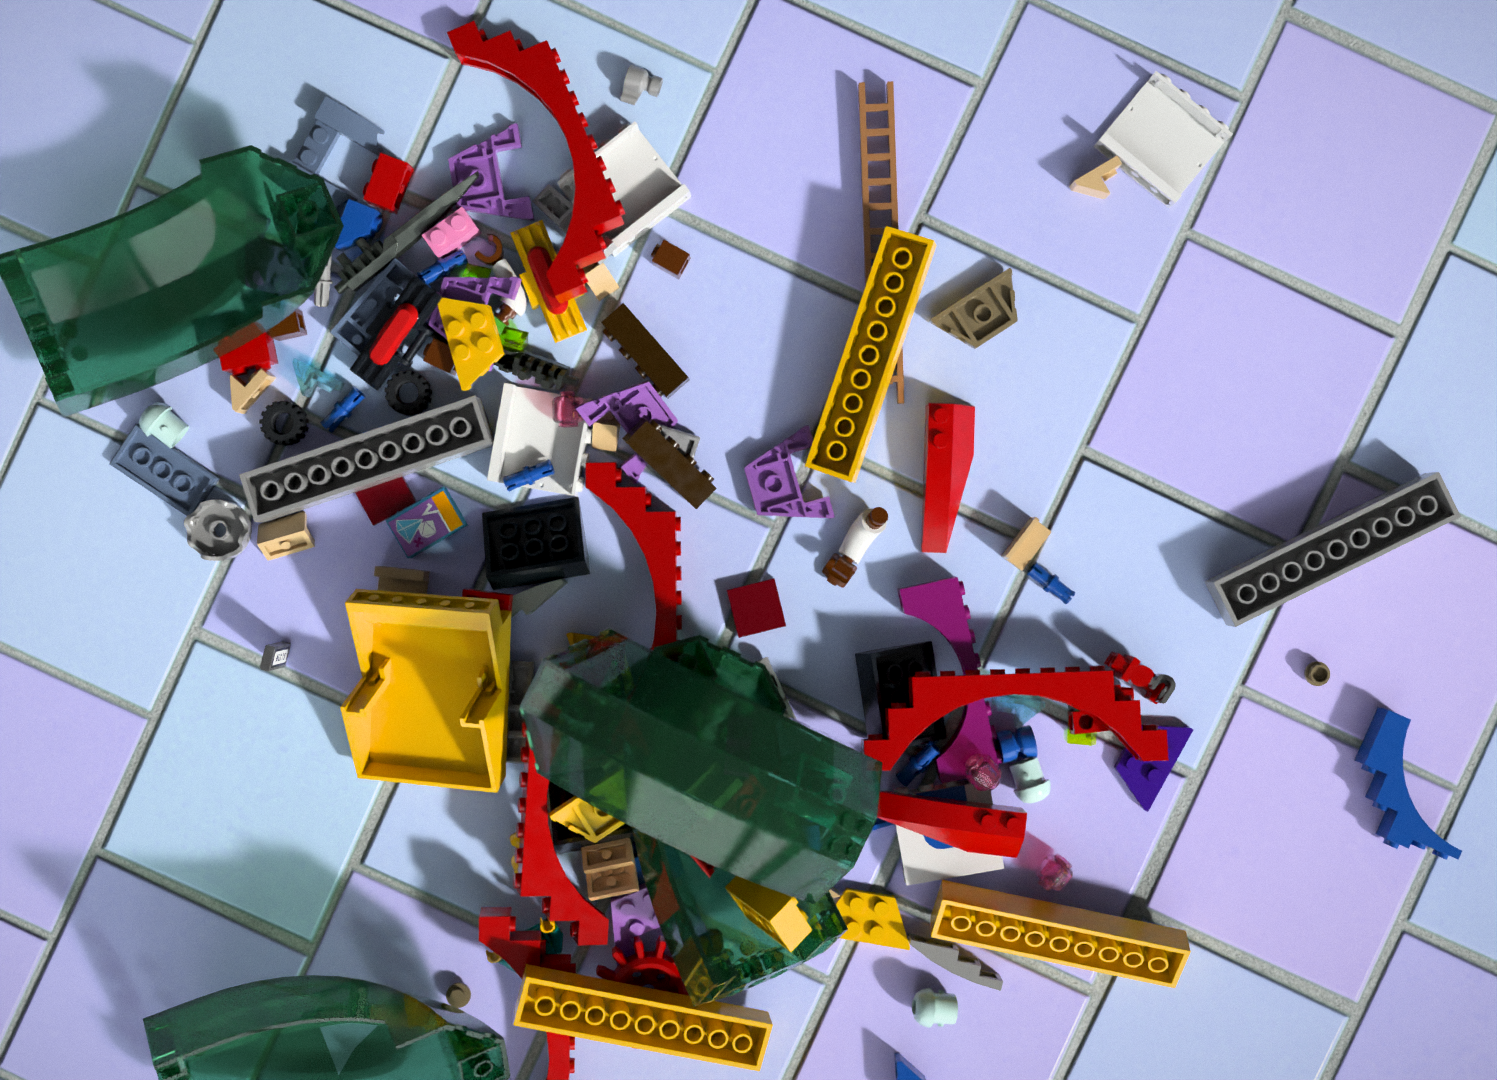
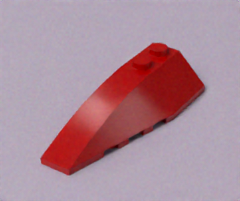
(946, 470)
(959, 823)

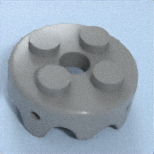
(202, 535)

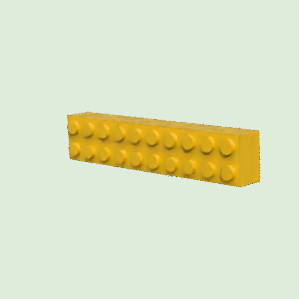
(871, 354)
(1059, 934)
(641, 1018)

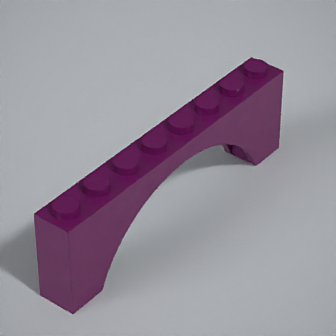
(943, 608)

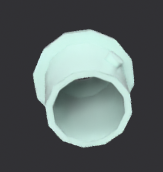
(163, 424)
(1030, 781)
(934, 1008)

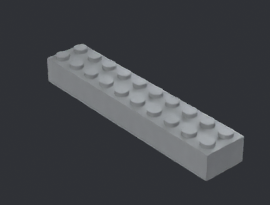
(367, 459)
(1332, 549)

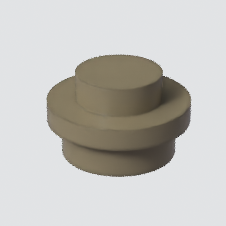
(1317, 673)
(458, 995)

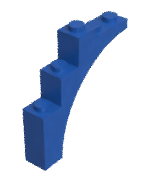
(1383, 756)

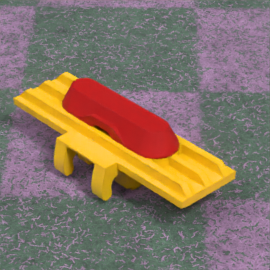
(537, 256)

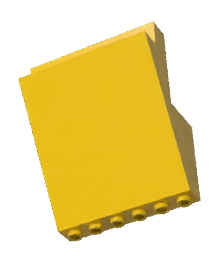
(429, 689)

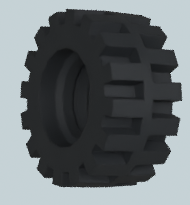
(399, 380)
(269, 420)

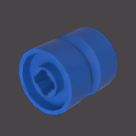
(1016, 744)

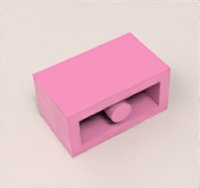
(451, 233)

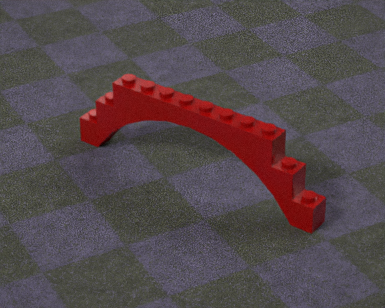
(593, 204)
(656, 537)
(1085, 690)
(539, 866)
(520, 948)

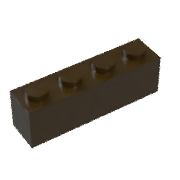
(645, 350)
(669, 462)

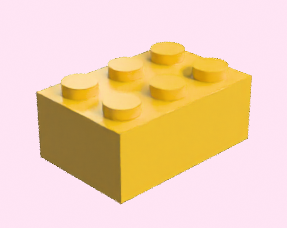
(770, 911)

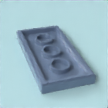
(164, 471)

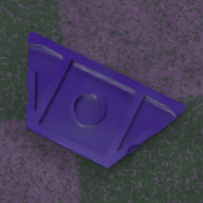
(1147, 777)

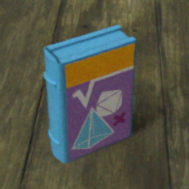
(426, 522)

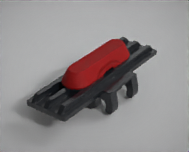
(391, 327)

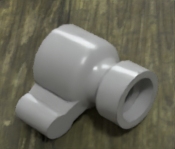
(636, 82)

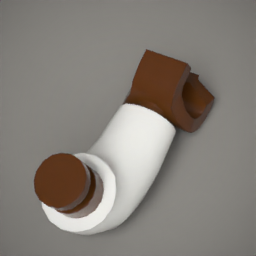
(502, 269)
(856, 542)

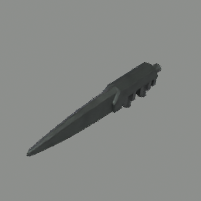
(381, 254)
(527, 364)

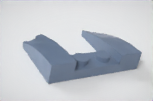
(330, 123)
(354, 324)

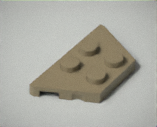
(981, 312)

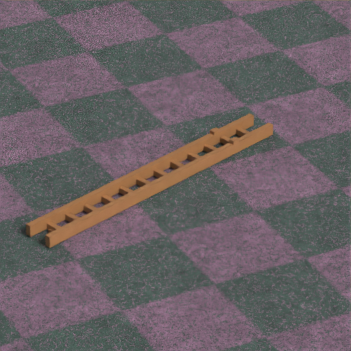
(866, 182)

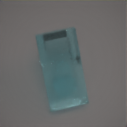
(310, 376)
(1024, 707)

